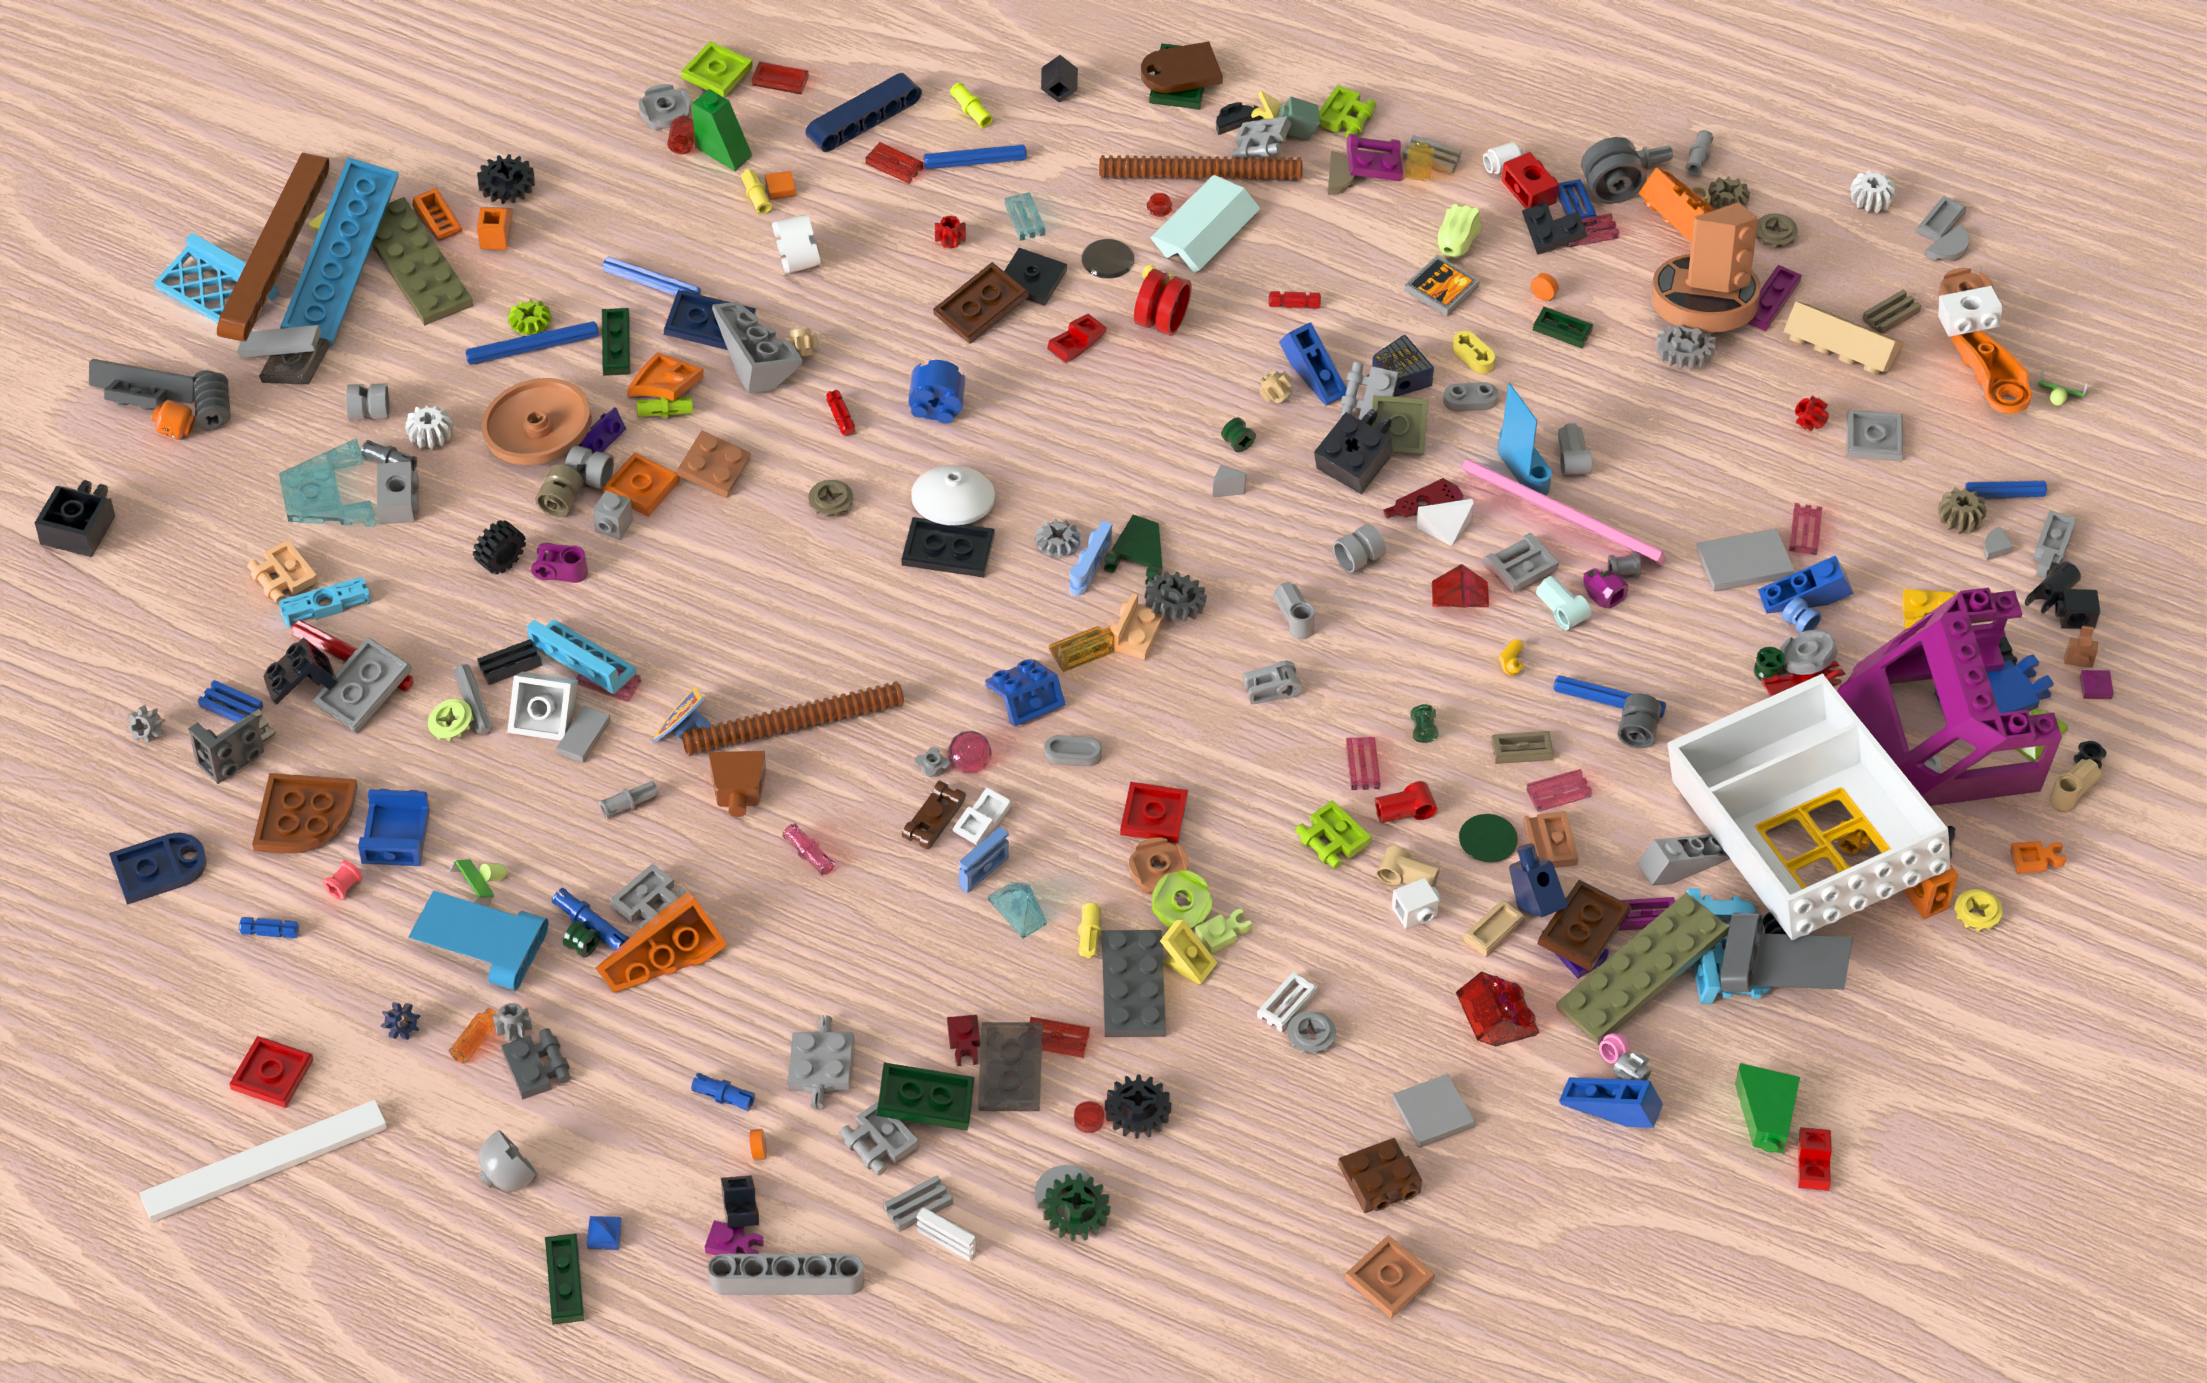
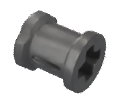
(1625, 565)

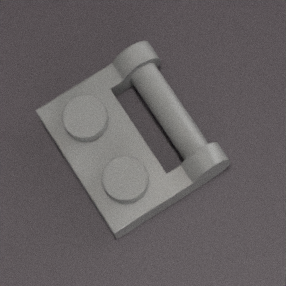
(1524, 569)

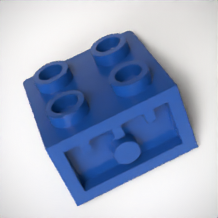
(1027, 690)

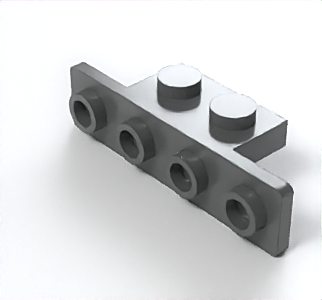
(139, 385)

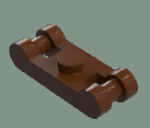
(934, 815)

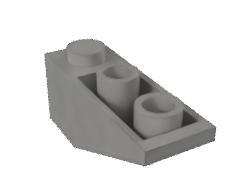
(1680, 857)

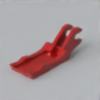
(1783, 682)

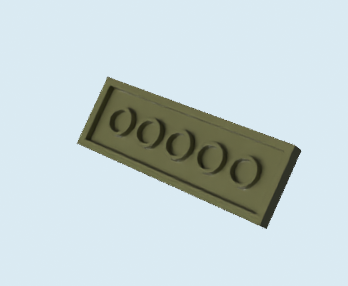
(419, 265)
(1642, 968)

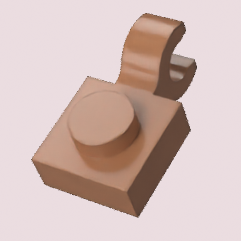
(2082, 651)

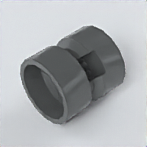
(1639, 720)

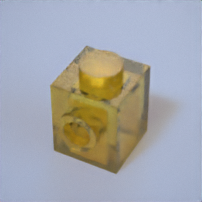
(1419, 162)

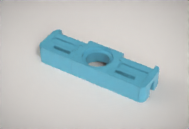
(306, 604)

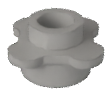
(932, 769)

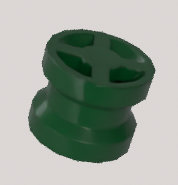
(1238, 434)
(1765, 659)
(581, 938)

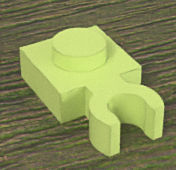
(1220, 933)

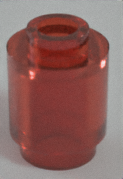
(681, 135)

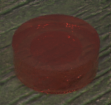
(1088, 1117)

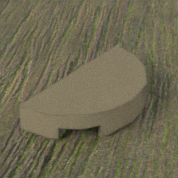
(1339, 173)

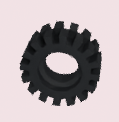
(499, 547)

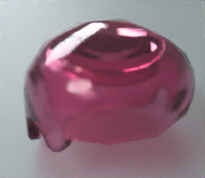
(969, 752)

